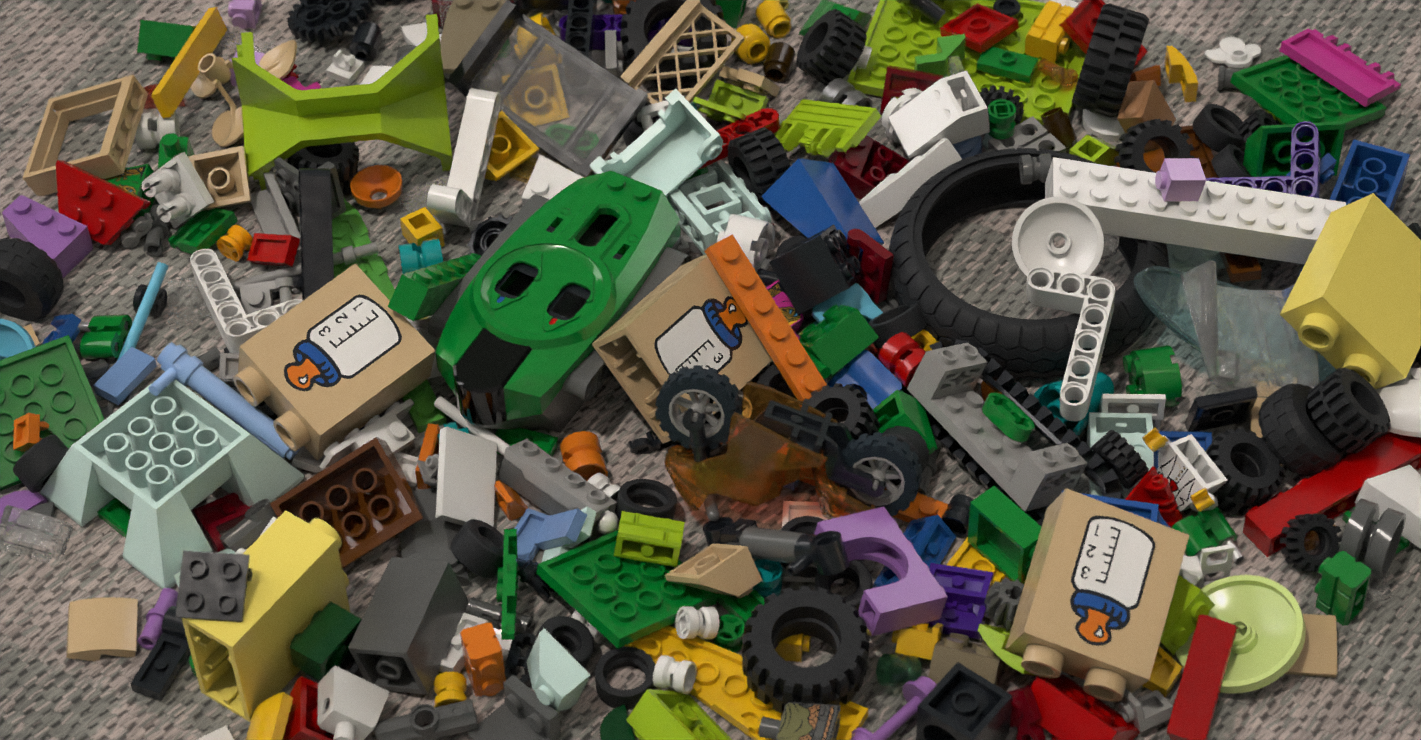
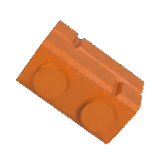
(483, 659)

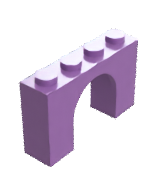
(897, 605)

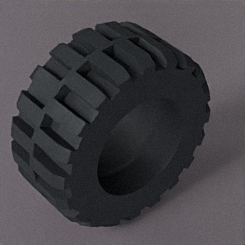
(645, 14)
(1110, 60)
(812, 615)

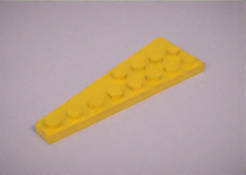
(725, 687)

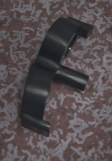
(648, 444)

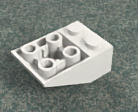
(944, 110)

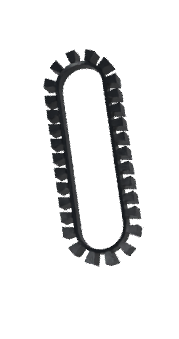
(1045, 423)

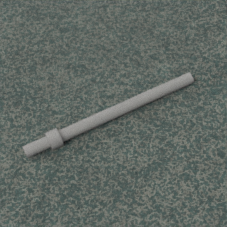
(347, 255)

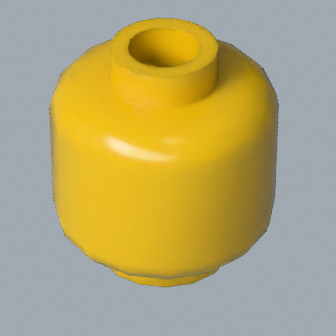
(755, 45)

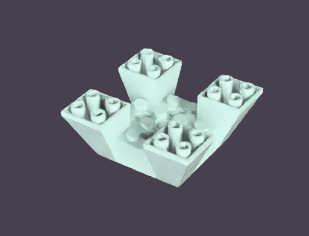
(162, 462)

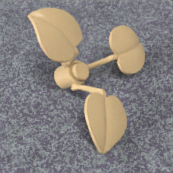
(216, 72)

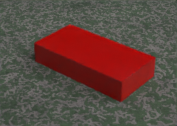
(273, 249)

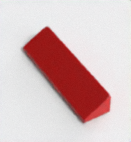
(1201, 679)

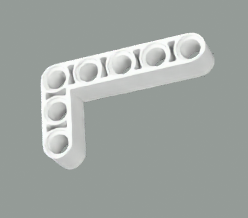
(460, 199)
(224, 304)
(1091, 336)

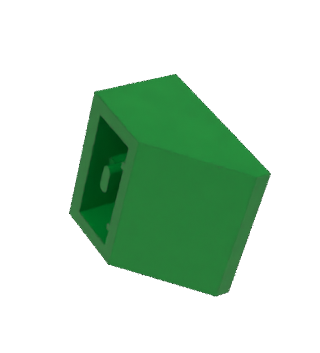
(838, 337)
(905, 411)

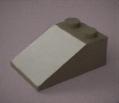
(463, 27)

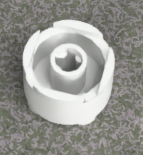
(753, 236)

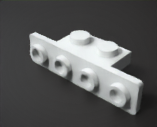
(385, 427)

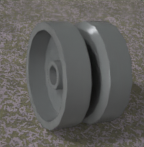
(1372, 537)

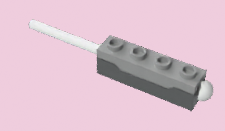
(543, 477)

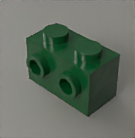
(324, 641)

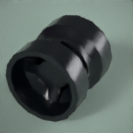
(958, 515)

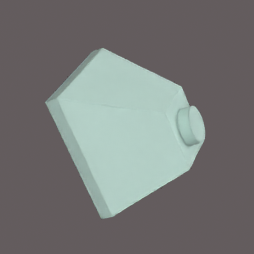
(555, 673)

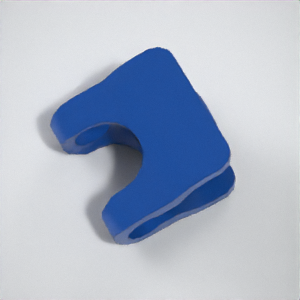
(869, 377)

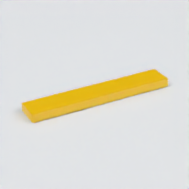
(185, 66)

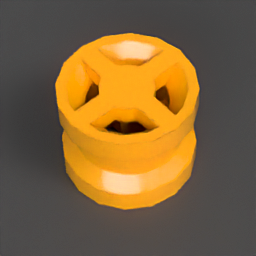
(235, 243)

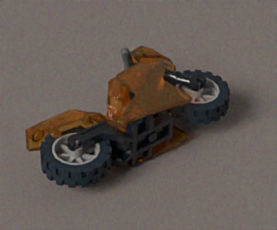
(752, 460)

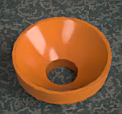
(374, 180)

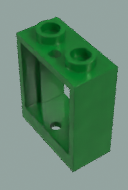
(1003, 533)

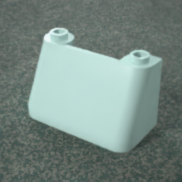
(667, 149)

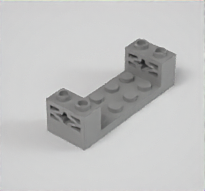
(945, 390)

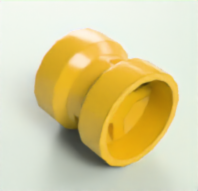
(449, 688)

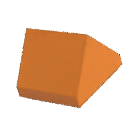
(1149, 73)

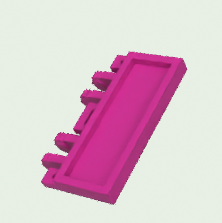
(1339, 66)

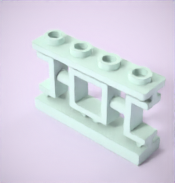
(706, 191)

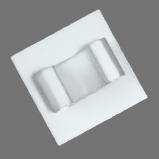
(345, 68)

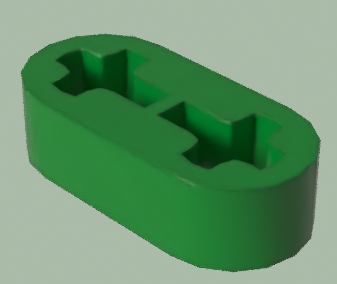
(1008, 417)

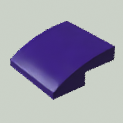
(965, 599)

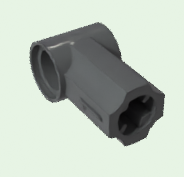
(250, 528)

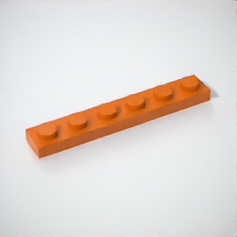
(765, 318)

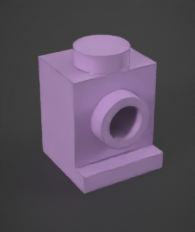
(244, 13)

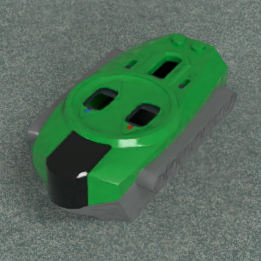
(544, 291)

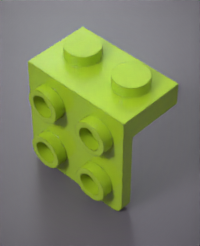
(730, 103)

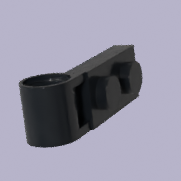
(164, 659)

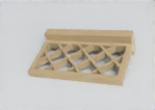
(668, 38)

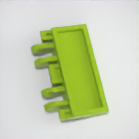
(826, 127)

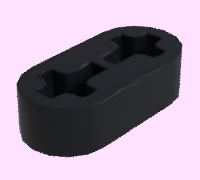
(516, 660)

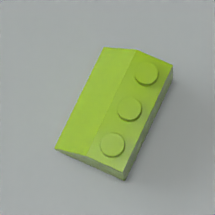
(672, 717)

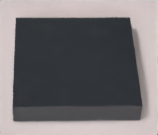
(1221, 409)

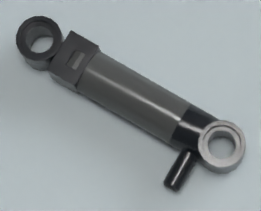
(799, 550)

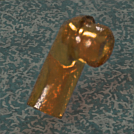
(1058, 73)

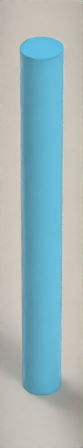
(145, 308)

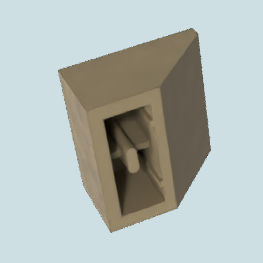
(972, 655)

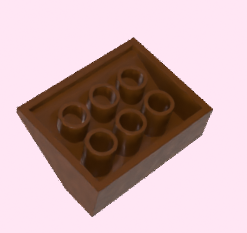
(359, 497)

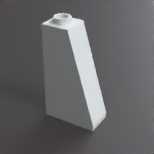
(1401, 492)

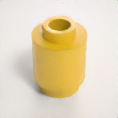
(773, 18)

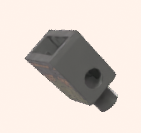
(803, 723)

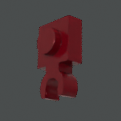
(1024, 714)

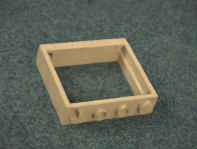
(127, 101)

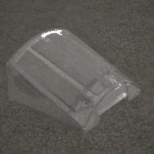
(1246, 336)

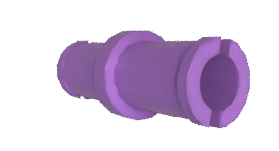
(154, 618)

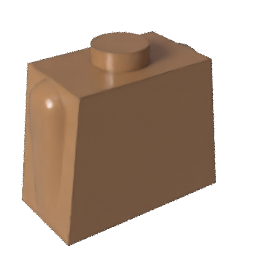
(1143, 103)

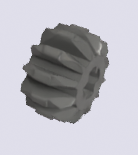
(1003, 601)

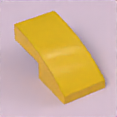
(1180, 71)

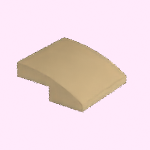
(102, 628)
(1319, 648)

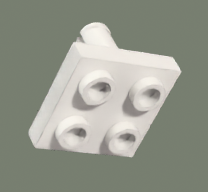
(178, 190)

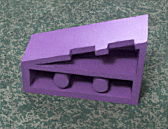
(49, 230)

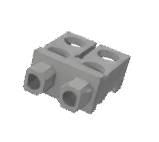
(1026, 138)

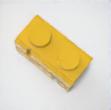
(1046, 36)

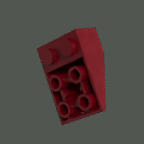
(866, 165)

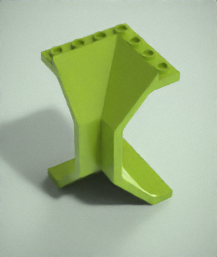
(400, 107)

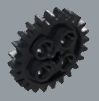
(326, 18)

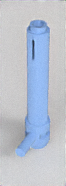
(191, 372)

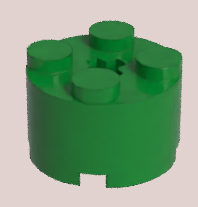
(1153, 373)

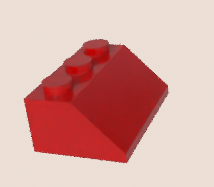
(1076, 715)

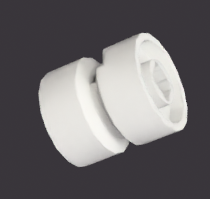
(146, 133)

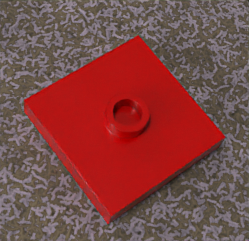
(981, 27)

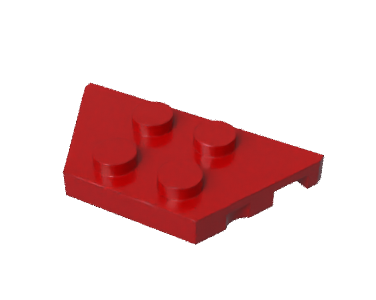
(96, 202)

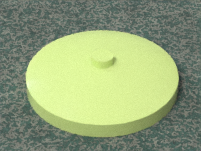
(1267, 633)

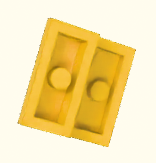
(270, 718)

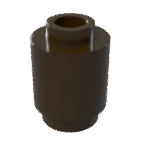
(778, 61)
(1059, 126)

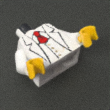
(1188, 469)

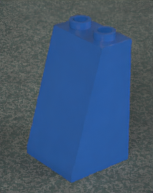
(815, 197)

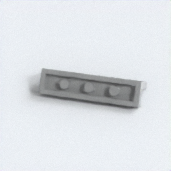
(274, 213)

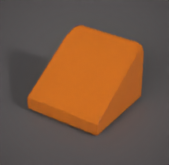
(509, 501)

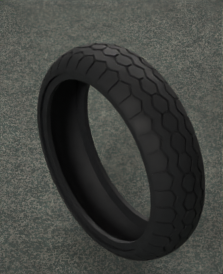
(1021, 346)

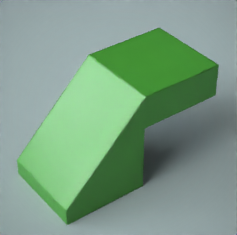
(938, 63)

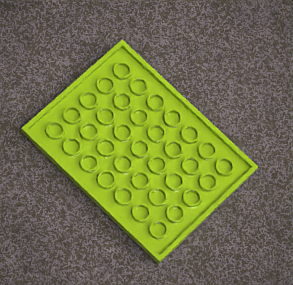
(902, 33)

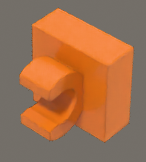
(27, 431)

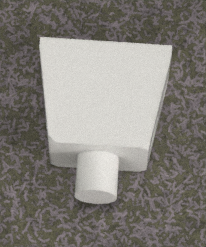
(349, 705)

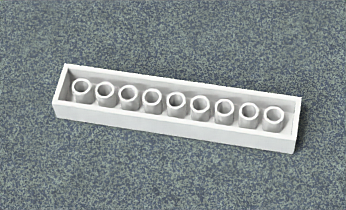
(1222, 220)

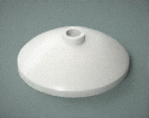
(1052, 218)

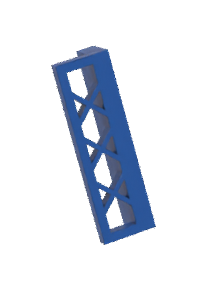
(929, 543)

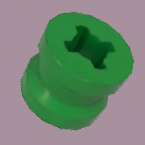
(733, 627)

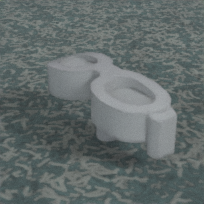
(140, 227)

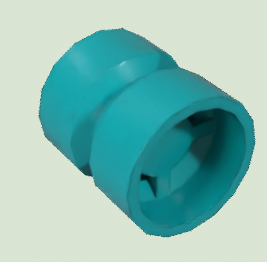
(418, 257)

